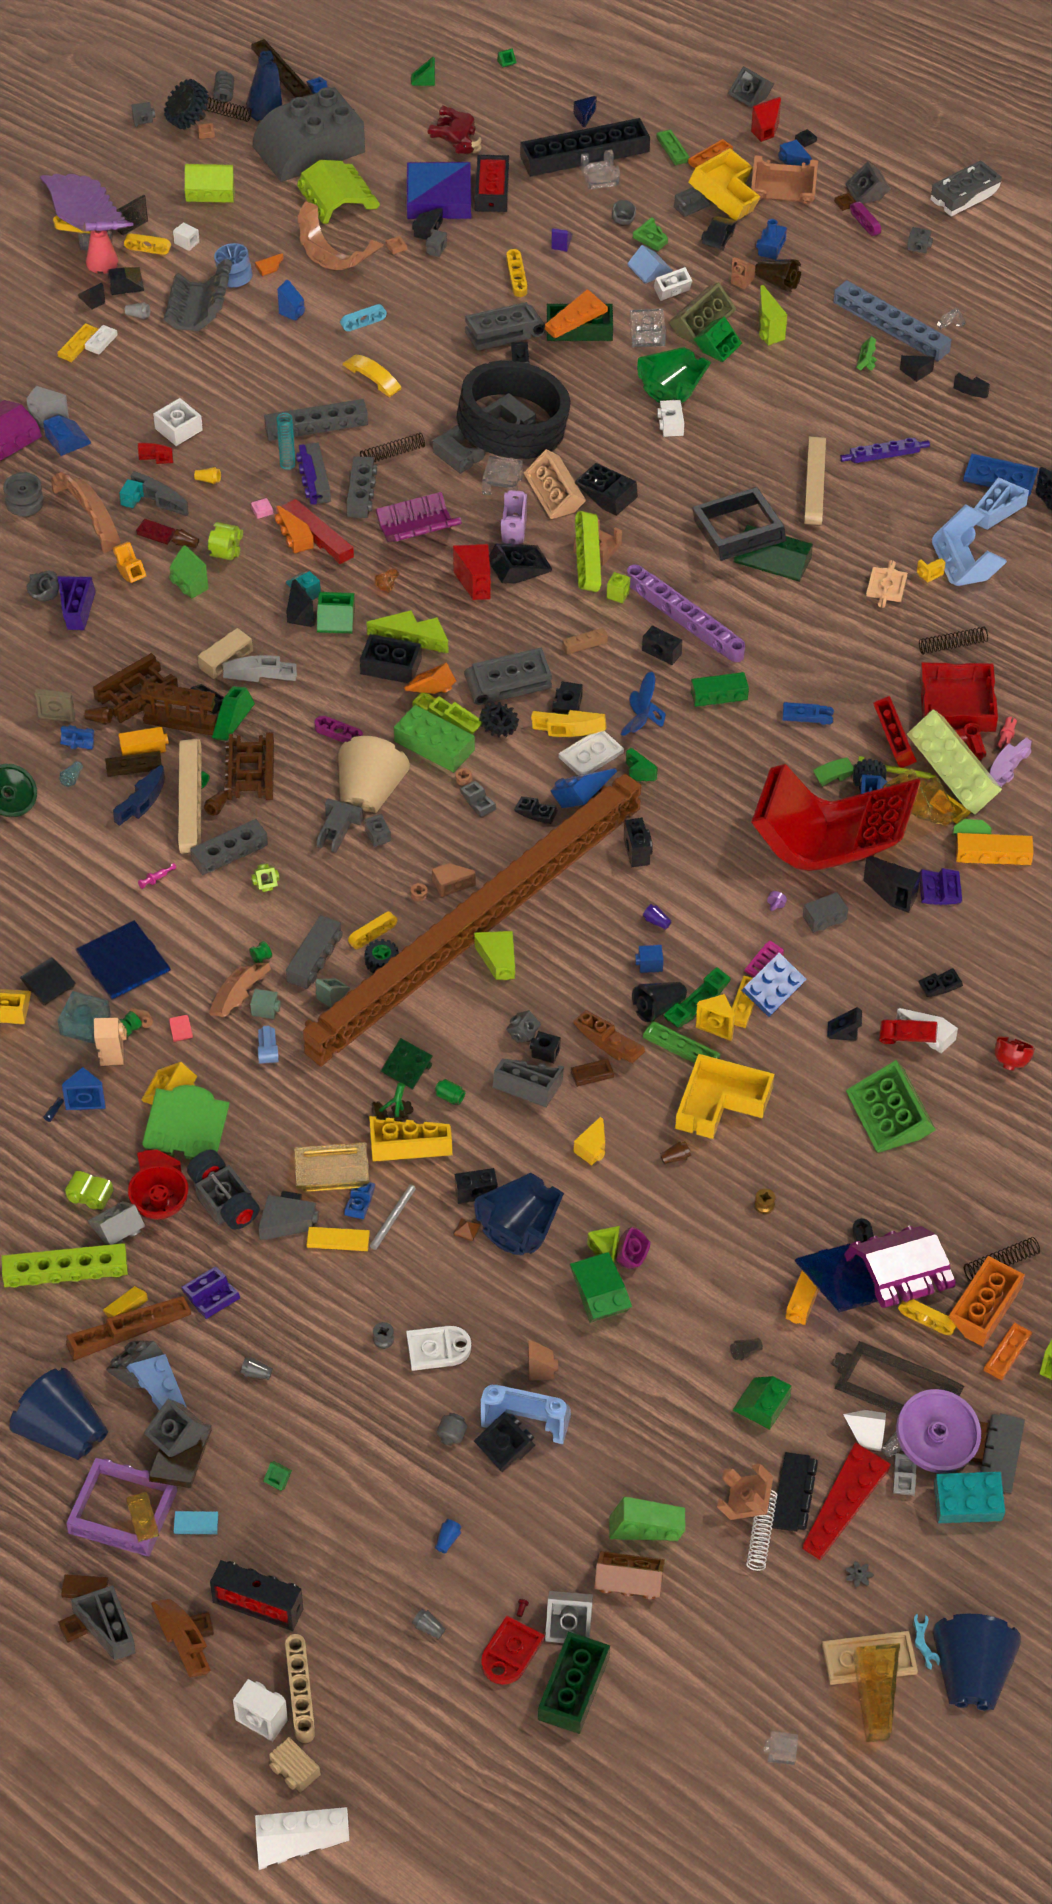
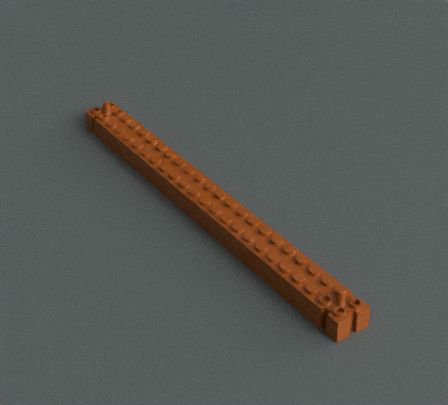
(478, 913)

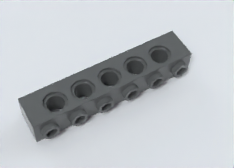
(319, 419)

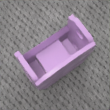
(513, 525)

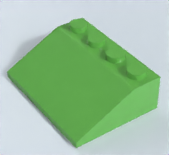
(890, 1108)

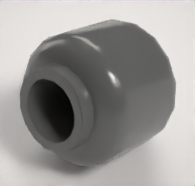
(451, 1429)

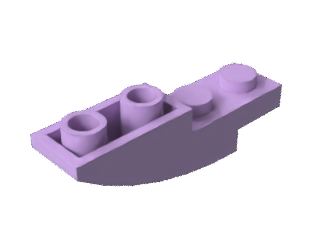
(1009, 759)

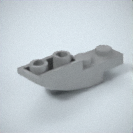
(254, 667)

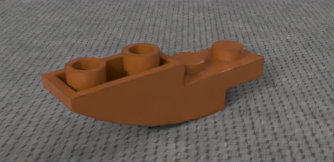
(606, 1038)
(184, 1633)

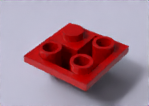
(766, 119)

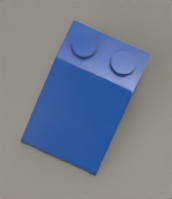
(580, 788)

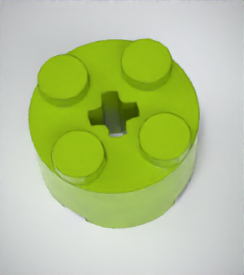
(225, 541)

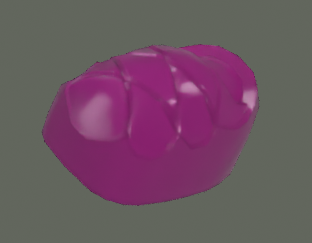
(632, 1248)

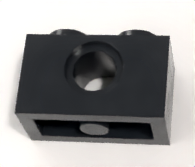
(662, 645)
(568, 698)
(474, 1184)

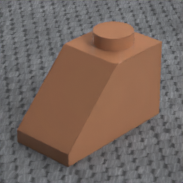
(452, 878)
(541, 1362)

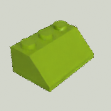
(209, 183)

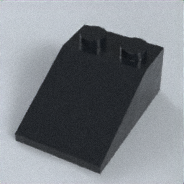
(518, 562)

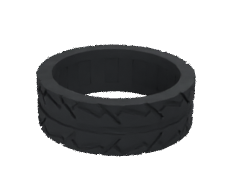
(507, 438)

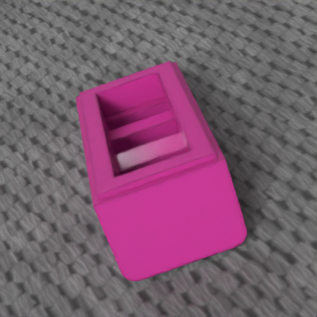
(769, 950)

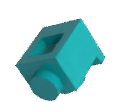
(131, 493)

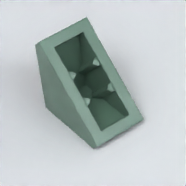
(330, 990)

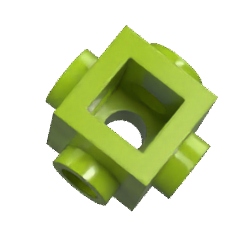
(270, 882)

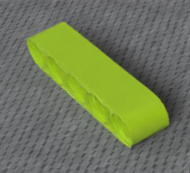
(588, 551)

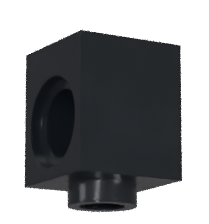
(545, 1047)

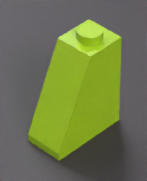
(497, 953)

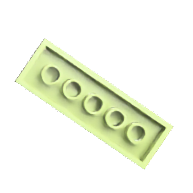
(954, 761)

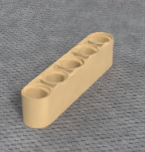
(300, 1698)

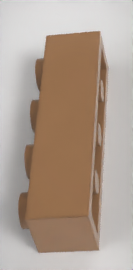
(585, 641)

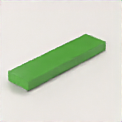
(676, 1042)

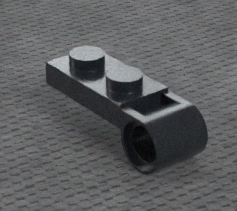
(520, 352)

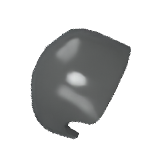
(623, 212)

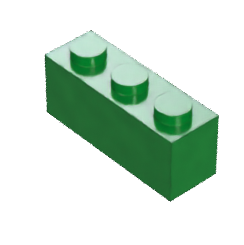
(719, 689)

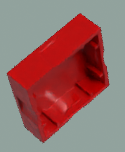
(960, 693)

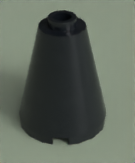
(657, 998)

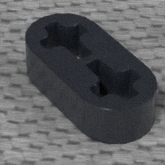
(857, 1233)

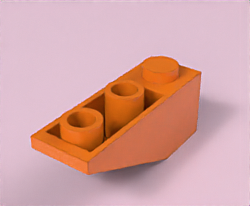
(296, 531)

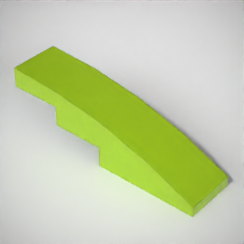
(449, 712)

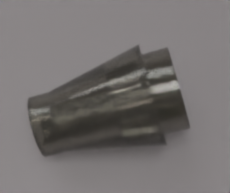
(744, 1348)

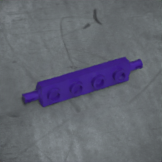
(884, 450)

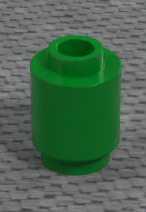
(450, 1092)

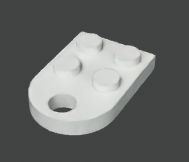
(437, 1347)

